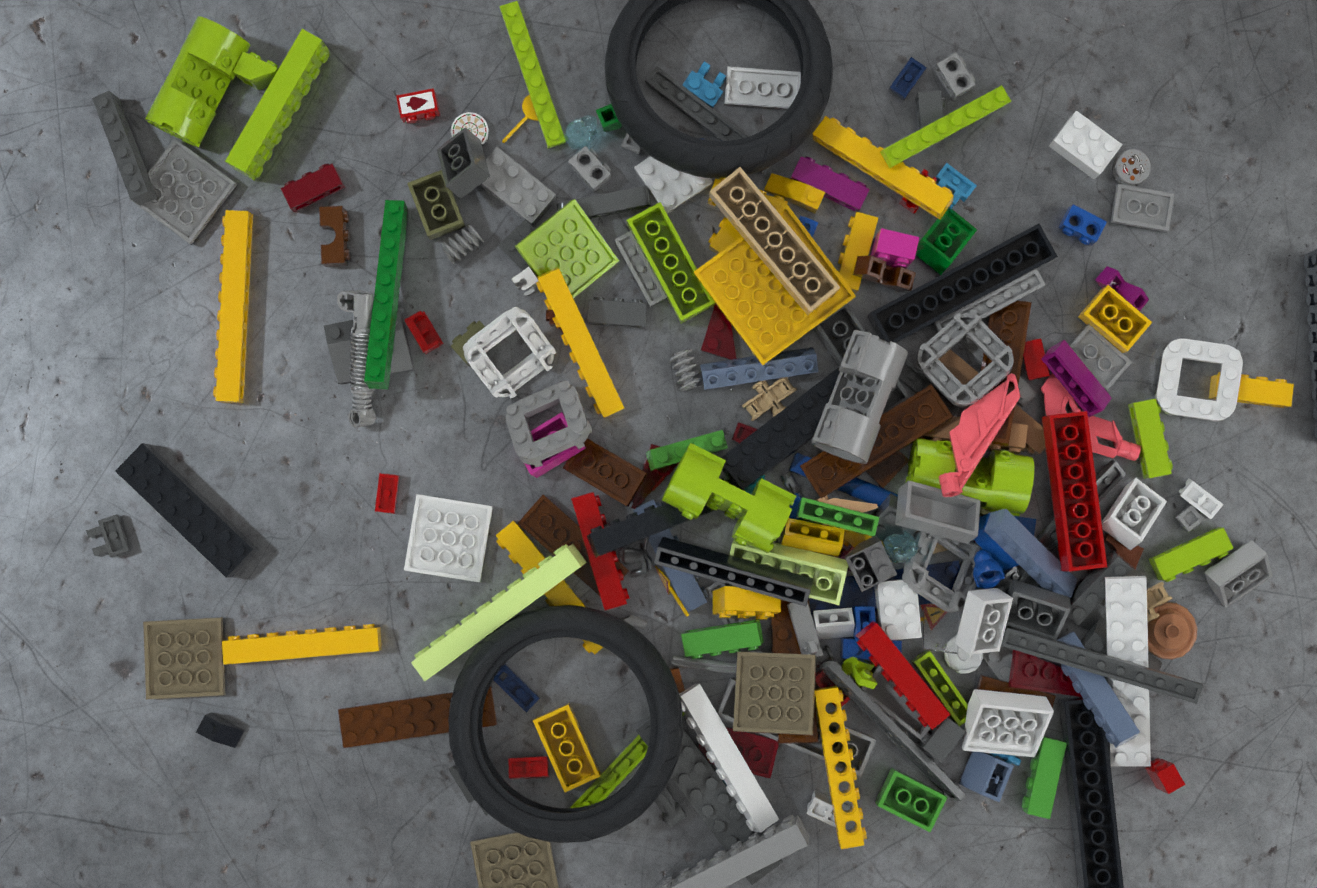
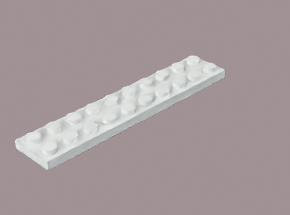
(1129, 642)

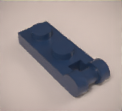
(516, 688)

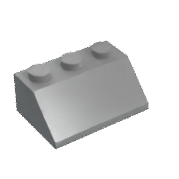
(1239, 573)

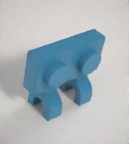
(703, 89)
(956, 182)

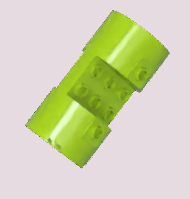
(197, 81)
(997, 481)
(759, 514)

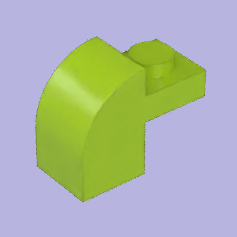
(860, 672)

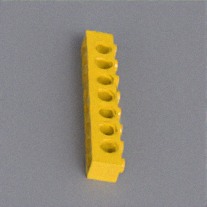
(846, 837)

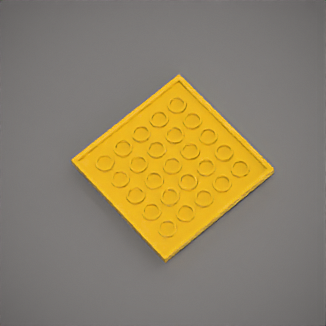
(758, 302)

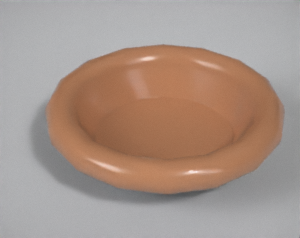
(1172, 632)

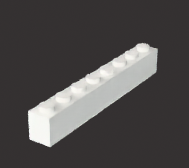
(727, 758)

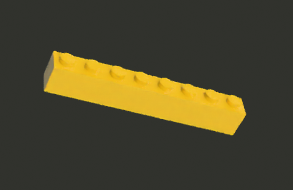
(868, 159)
(580, 341)
(526, 553)
(301, 645)

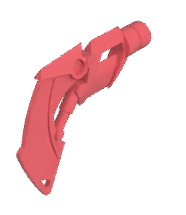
(1055, 402)

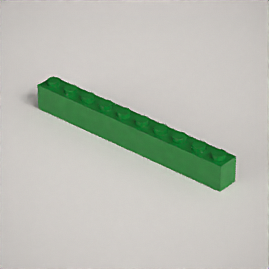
(386, 295)

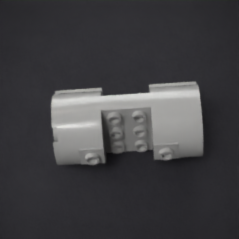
(859, 397)

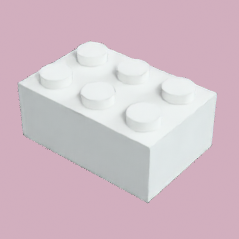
(1085, 145)
(1133, 513)
(898, 610)
(983, 621)

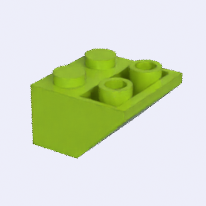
(254, 71)

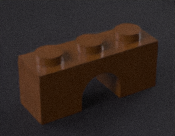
(336, 252)
(877, 271)

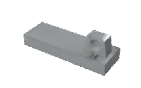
(805, 629)

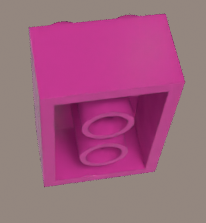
(894, 248)
(549, 427)

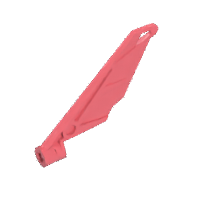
(976, 432)

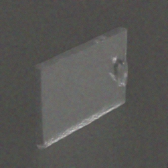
(939, 629)

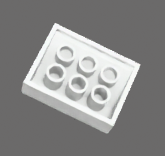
(1006, 723)

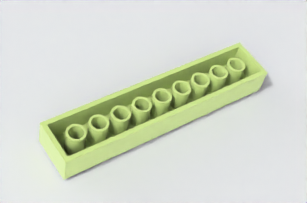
(494, 614)

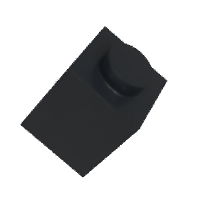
(220, 730)

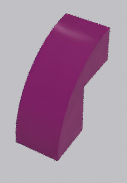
(1129, 292)

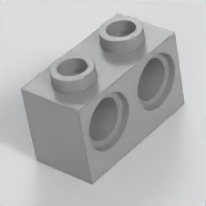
(950, 78)
(586, 171)

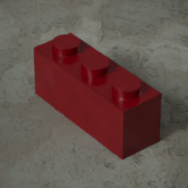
(312, 187)

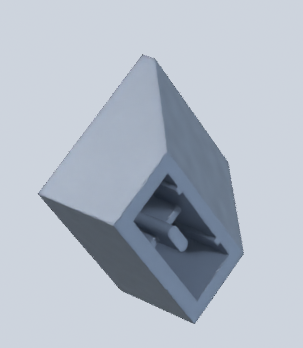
(986, 775)

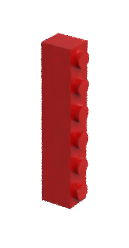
(604, 567)
(902, 674)

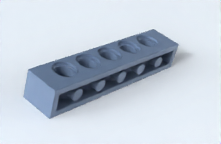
(750, 369)

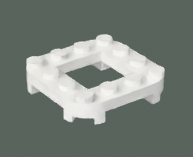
(492, 334)
(1202, 351)

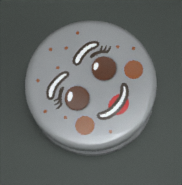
(1131, 167)

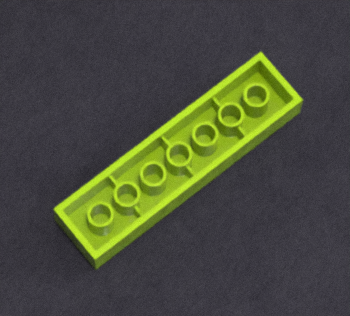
(278, 105)

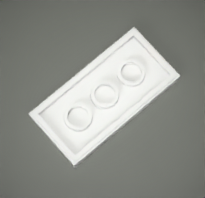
(761, 88)

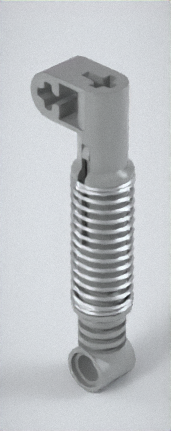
(361, 306)

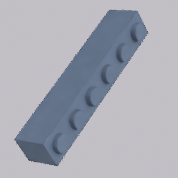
(1029, 553)
(684, 583)
(1101, 700)

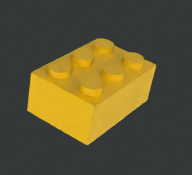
(1115, 319)
(743, 603)

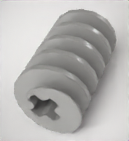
(461, 243)
(685, 370)

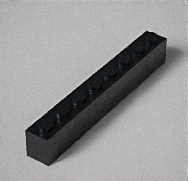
(637, 527)
(734, 571)

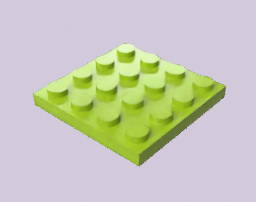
(572, 245)

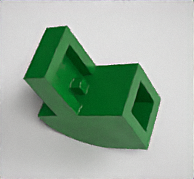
(608, 118)

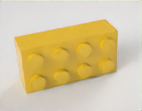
(567, 747)

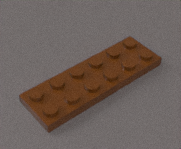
(555, 529)

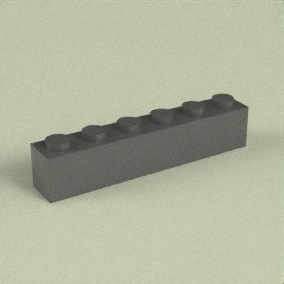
(124, 148)

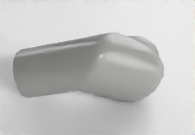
(635, 621)

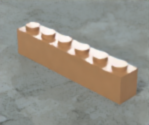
(1016, 444)

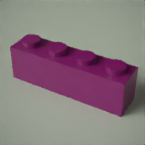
(836, 186)
(1076, 378)

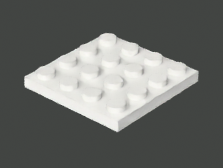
(448, 538)

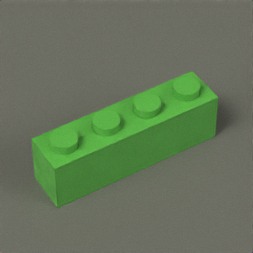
(673, 453)
(837, 517)
(722, 638)
(1044, 778)

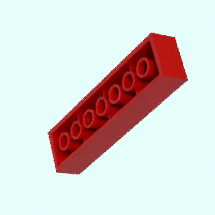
(1074, 491)

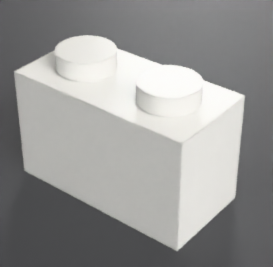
(834, 623)

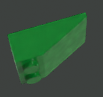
(944, 241)

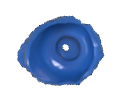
(986, 570)

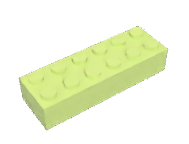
(827, 571)

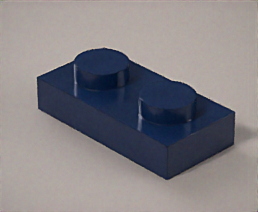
(907, 78)

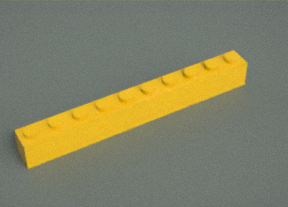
(233, 307)

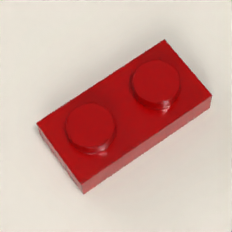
(387, 493)

